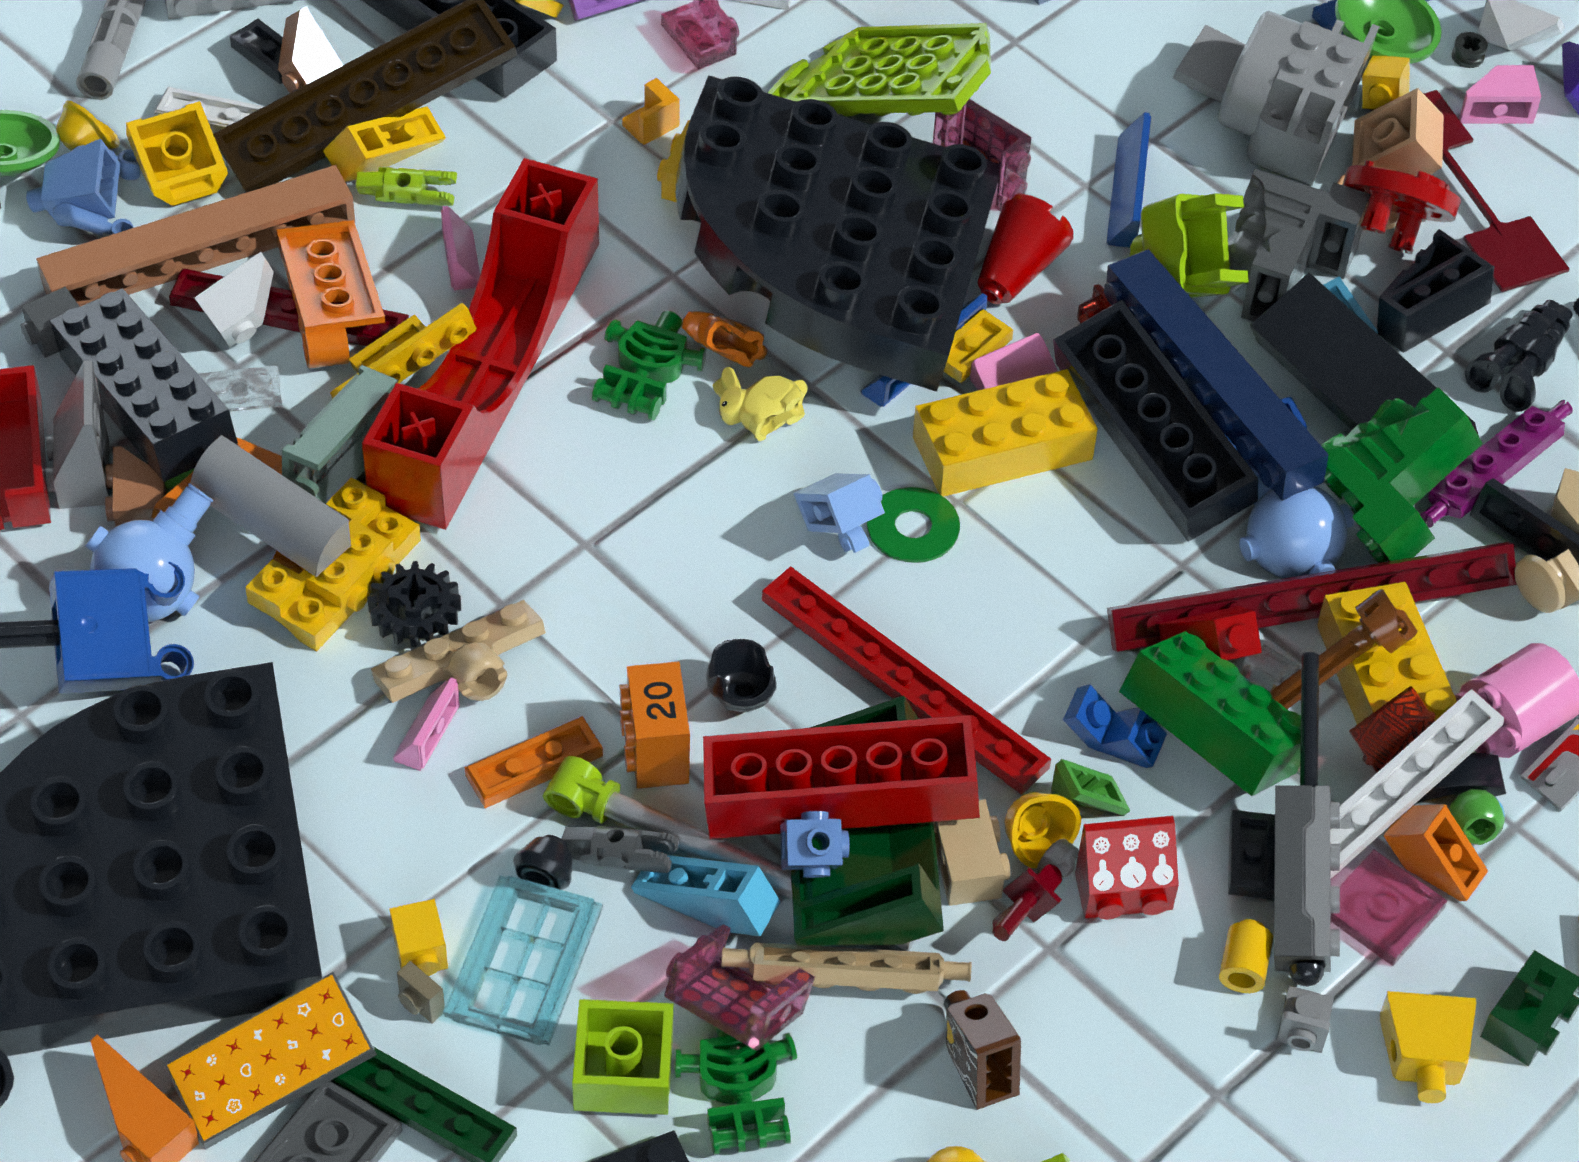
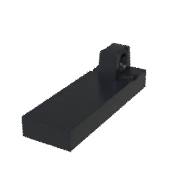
(1523, 523)

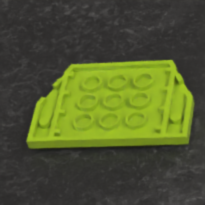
(894, 70)

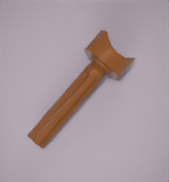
(1379, 626)

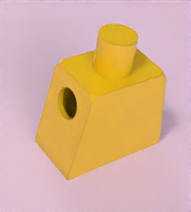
(1428, 1040)

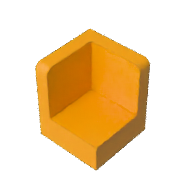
(657, 116)

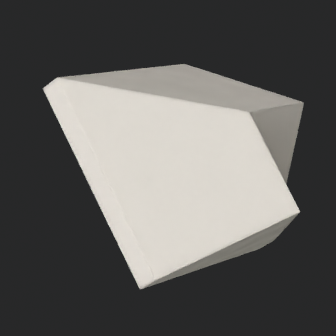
(1517, 24)

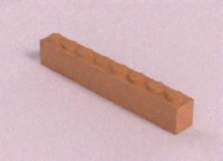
(197, 237)

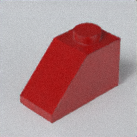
(1226, 632)

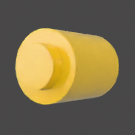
(1246, 956)

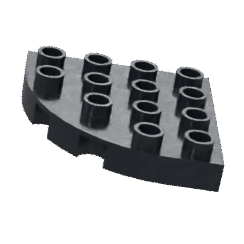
(837, 224)
(152, 865)

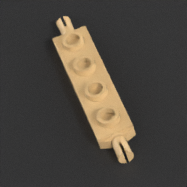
(848, 966)

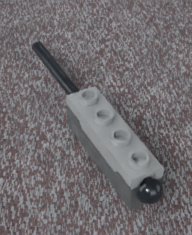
(1306, 854)

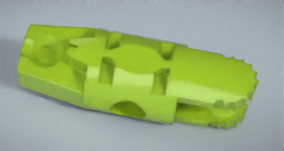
(389, 184)

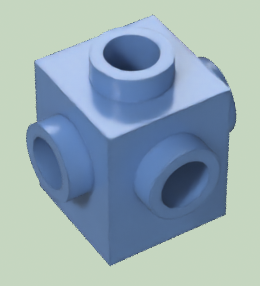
(797, 848)

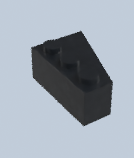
(1434, 293)

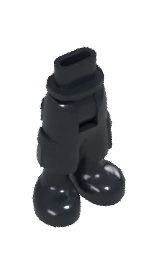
(1530, 346)

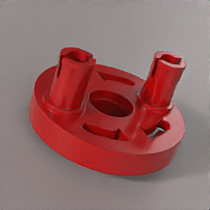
(1407, 195)

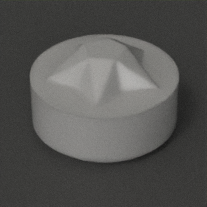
(1062, 855)

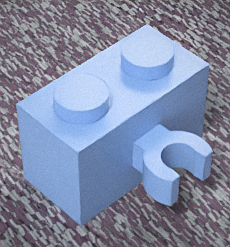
(841, 506)

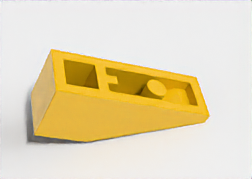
(383, 142)

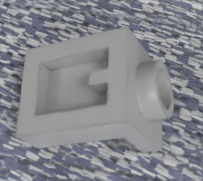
(1305, 1019)

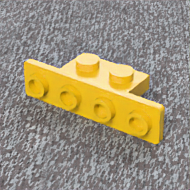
(413, 345)

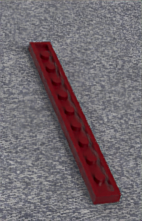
(1303, 596)

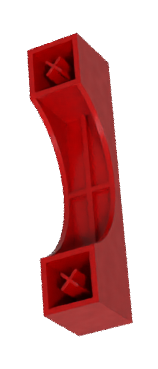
(437, 435)

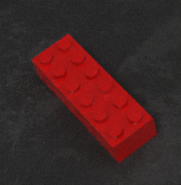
(851, 771)

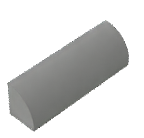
(271, 506)

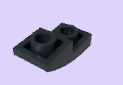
(1477, 772)

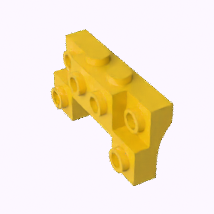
(319, 605)

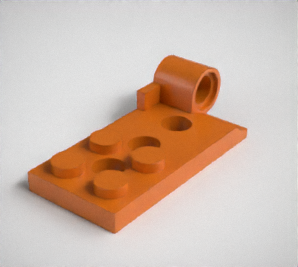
(319, 321)

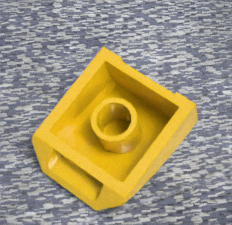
(178, 154)

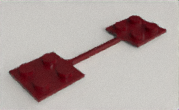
(1514, 248)

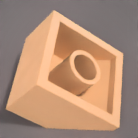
(1401, 135)

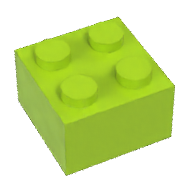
(623, 1057)

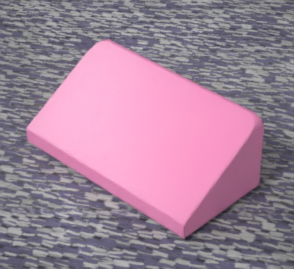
(460, 251)
(1013, 363)
(429, 726)

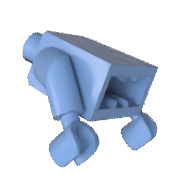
(83, 188)

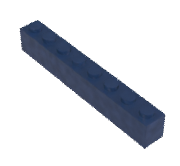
(1219, 376)

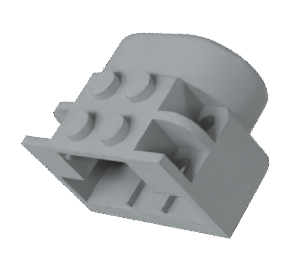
(1293, 92)

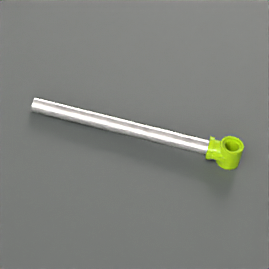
(580, 789)

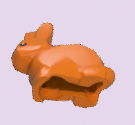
(726, 337)

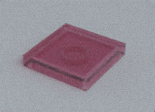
(1386, 907)

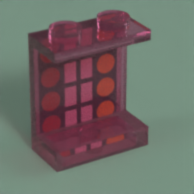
(994, 139)
(730, 996)

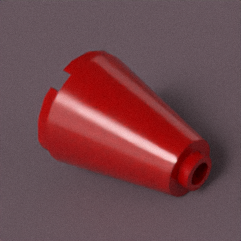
(1021, 247)

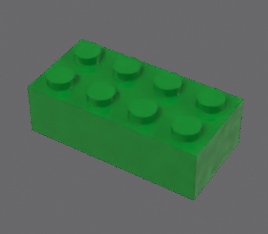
(1216, 711)

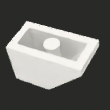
(239, 300)

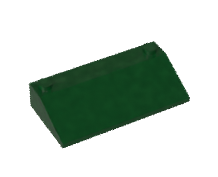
(887, 883)

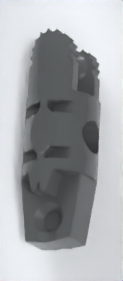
(621, 847)

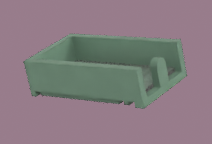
(332, 442)

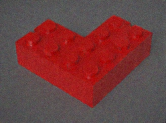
(22, 450)

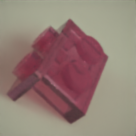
(702, 31)

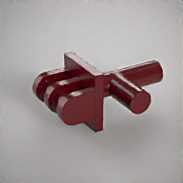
(1032, 897)

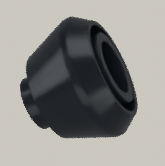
(545, 862)

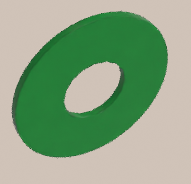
(915, 550)

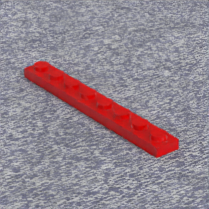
(901, 674)

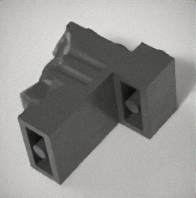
(1290, 229)

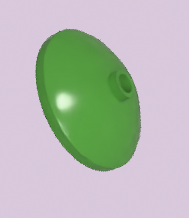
(1404, 30)
(25, 142)

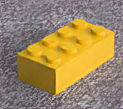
(1004, 432)
(1377, 674)

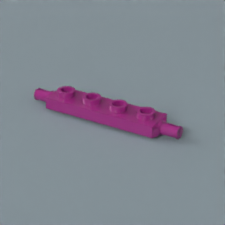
(1497, 459)

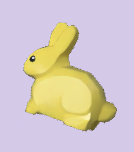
(761, 406)

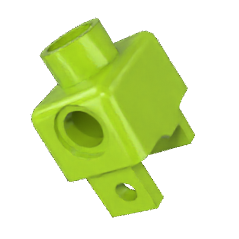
(1192, 241)

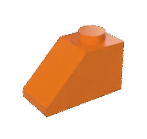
(1436, 850)

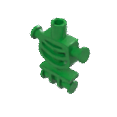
(648, 361)
(738, 1076)

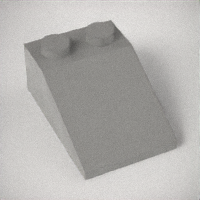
(79, 445)

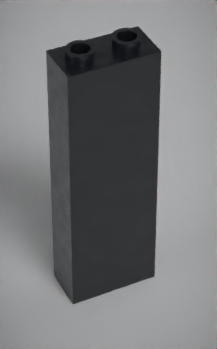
(1337, 354)

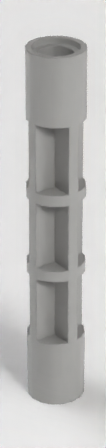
(109, 48)

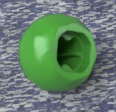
(1478, 815)

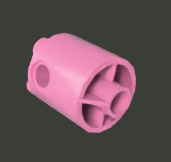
(1532, 692)

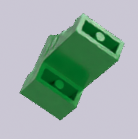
(1393, 464)

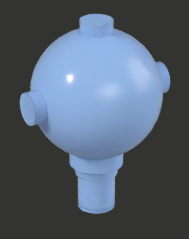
(1296, 534)
(152, 545)

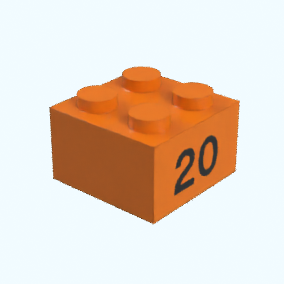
(655, 725)

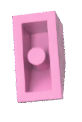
(1503, 97)

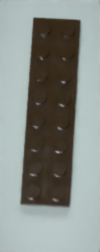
(373, 86)

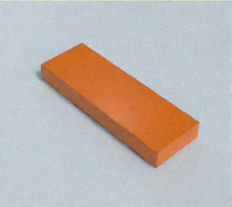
(531, 761)

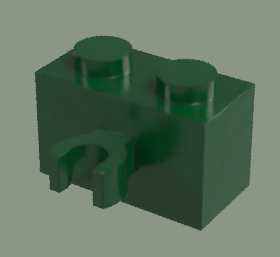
(1532, 1008)

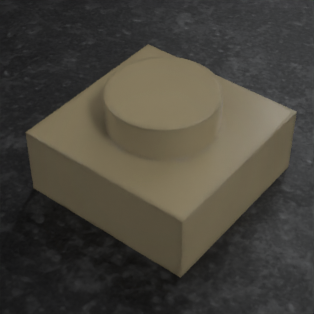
(420, 993)

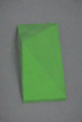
(1088, 788)

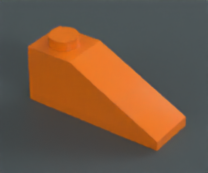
(145, 1118)

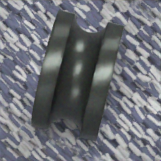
(1463, 46)

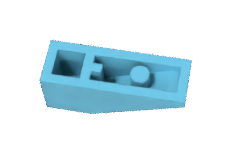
(713, 893)

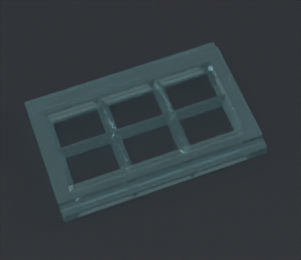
(484, 946)

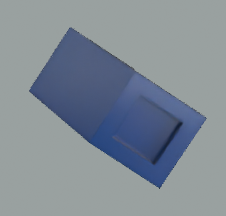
(1122, 734)

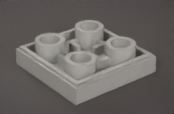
(1209, 63)

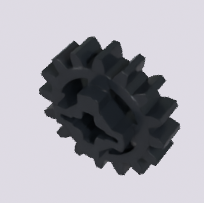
(393, 602)

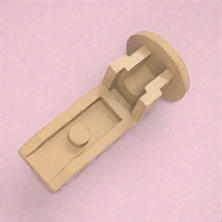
(1548, 583)

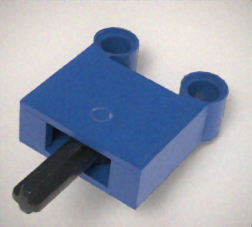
(101, 630)

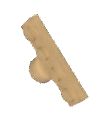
(464, 655)

